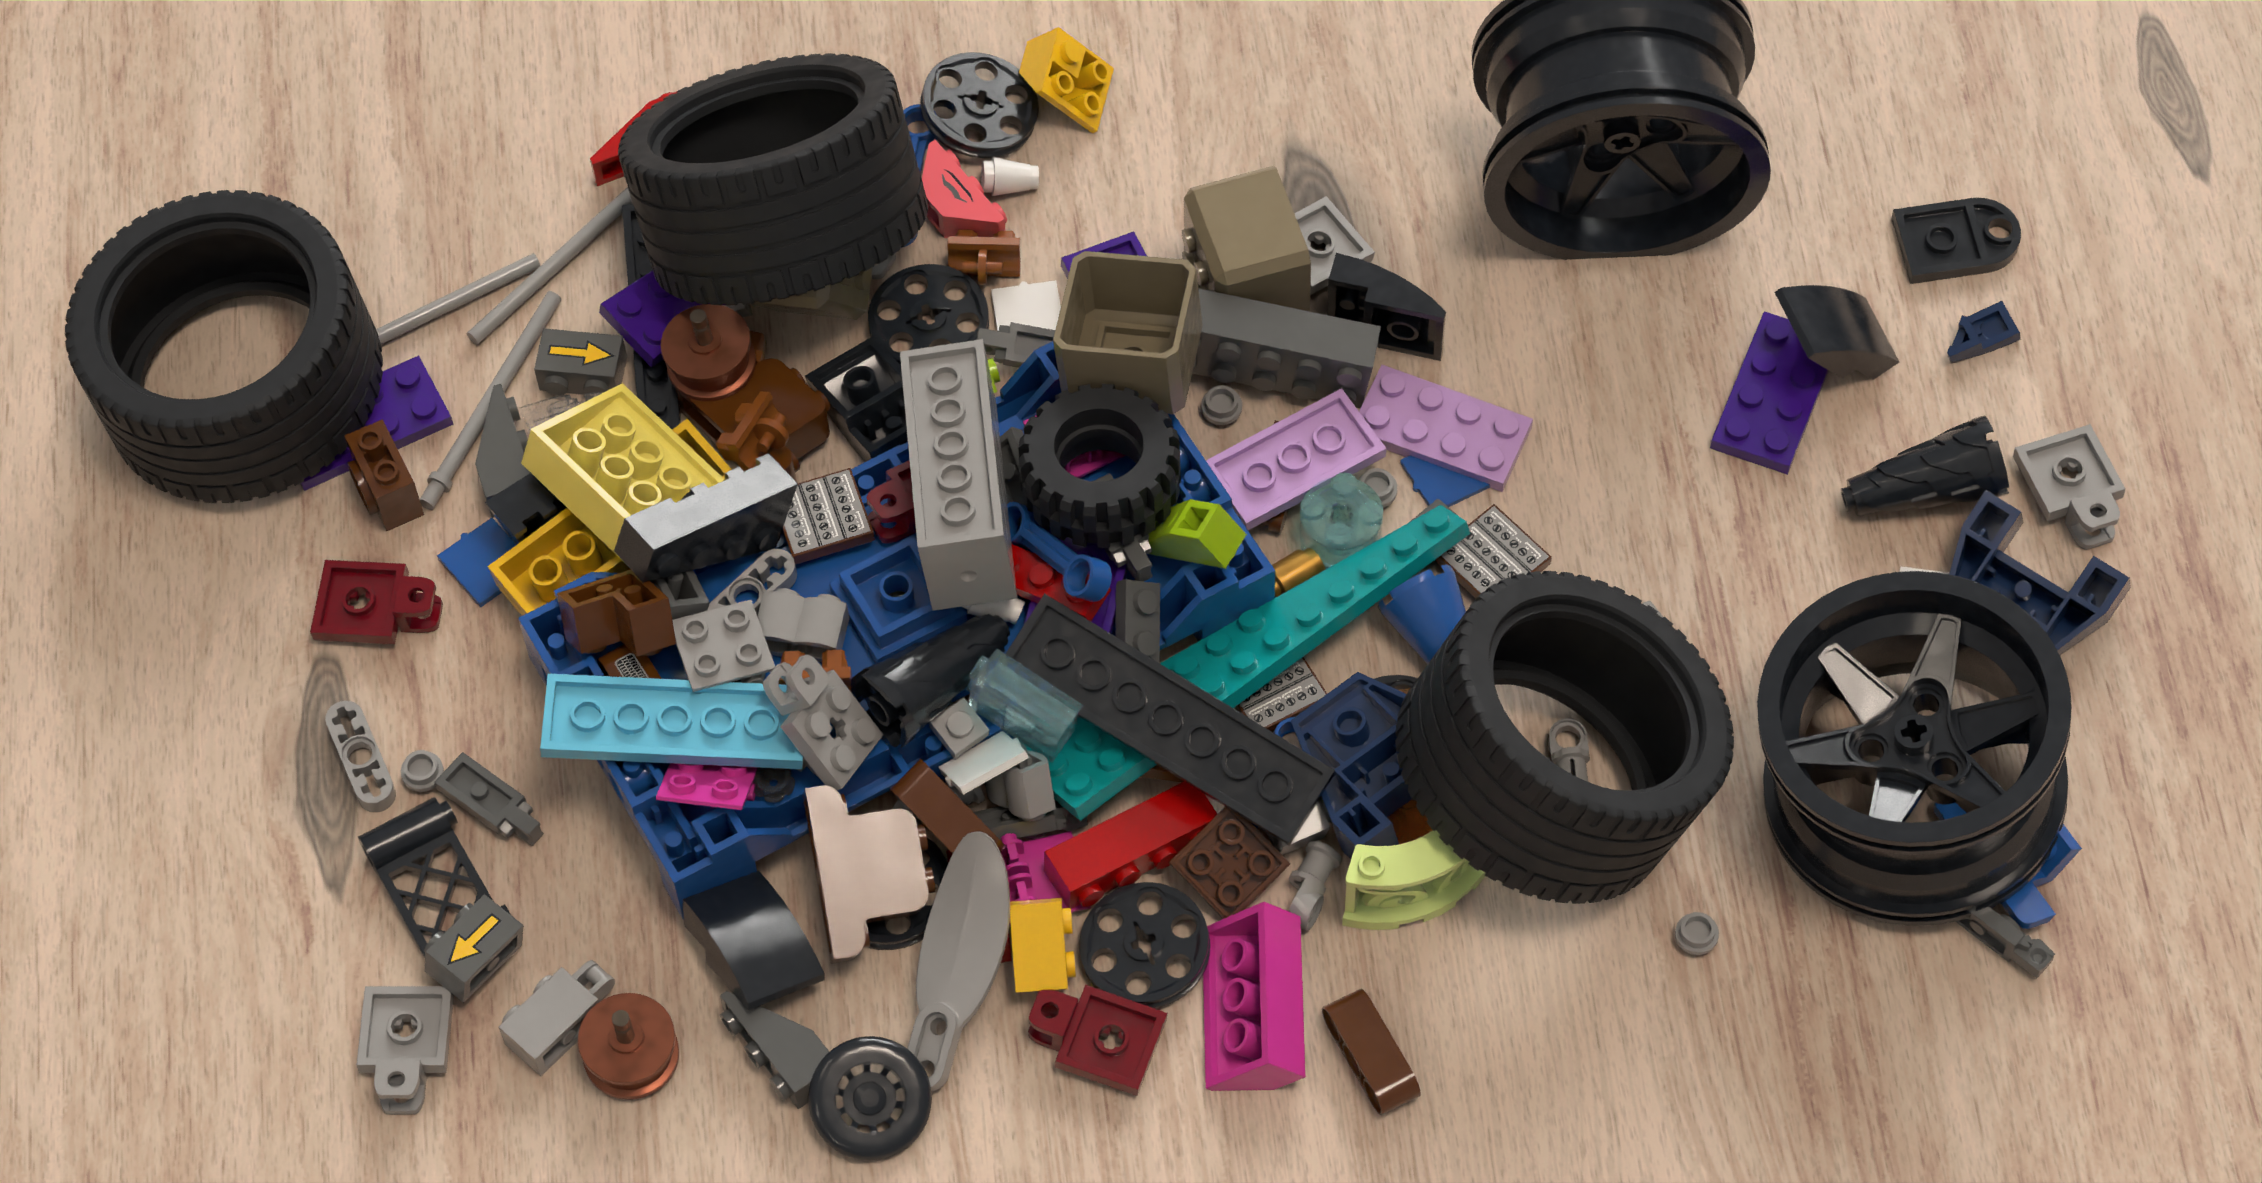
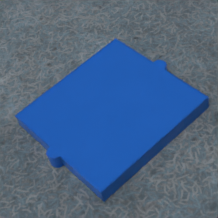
(1440, 483)
(472, 554)

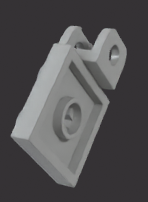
(1327, 225)
(2084, 500)
(812, 707)
(398, 1060)

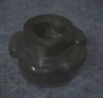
(773, 793)

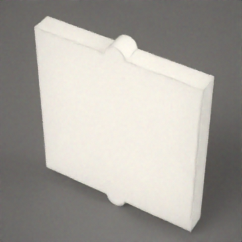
(1027, 304)
(983, 762)

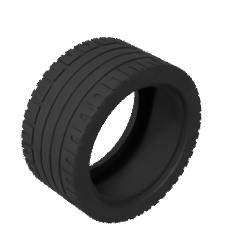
(774, 179)
(189, 260)
(1511, 804)

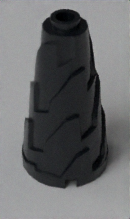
(1933, 473)
(925, 677)

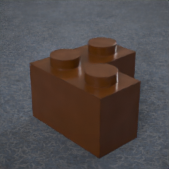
(617, 611)

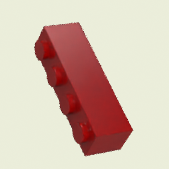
(1126, 845)

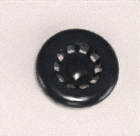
(870, 1098)

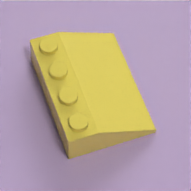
(613, 461)

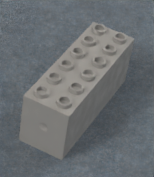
(957, 475)

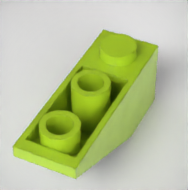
(1197, 534)

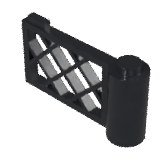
(410, 840)

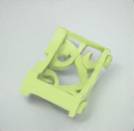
(1405, 883)

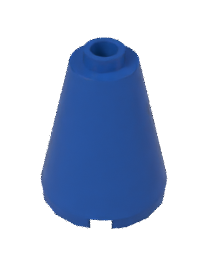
(1425, 610)

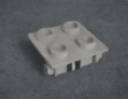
(723, 646)

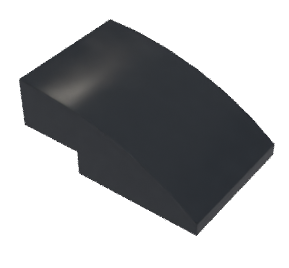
(1375, 296)
(1837, 329)
(864, 397)
(752, 940)

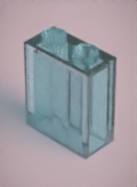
(1023, 704)

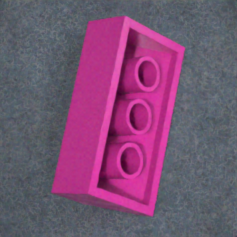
(1254, 1001)

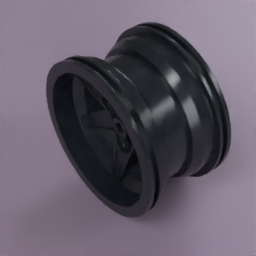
(1619, 124)
(1937, 633)

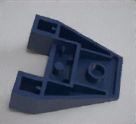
(2061, 614)
(1356, 737)

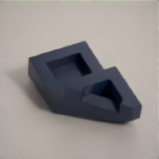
(1983, 333)

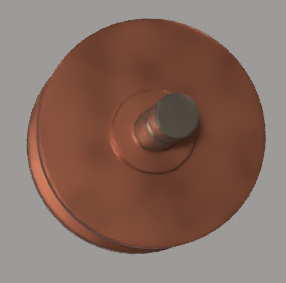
(708, 352)
(628, 1046)

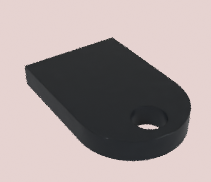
(1955, 238)

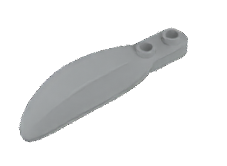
(960, 950)

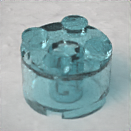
(1340, 518)

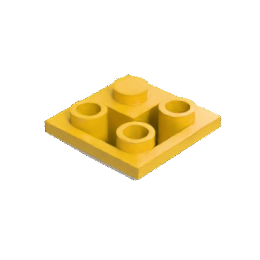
(1067, 76)

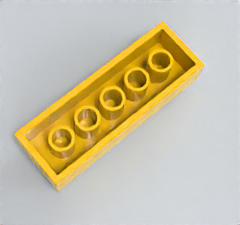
(569, 549)

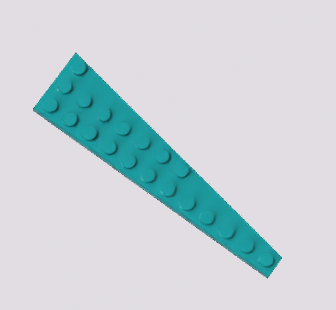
(1259, 648)

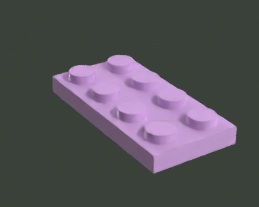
(1445, 426)
(1293, 455)

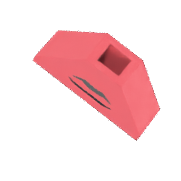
(956, 199)

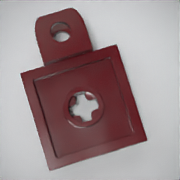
(898, 506)
(390, 605)
(1075, 1030)

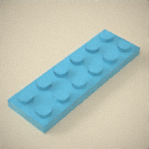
(664, 722)

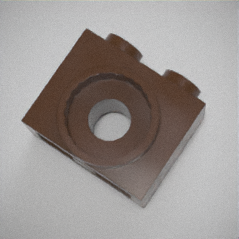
(382, 476)

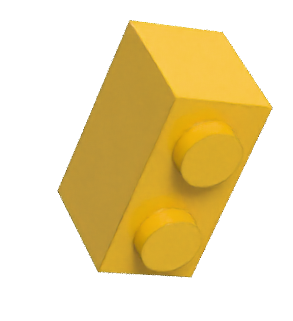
(1040, 945)

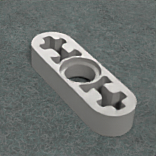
(759, 570)
(374, 766)

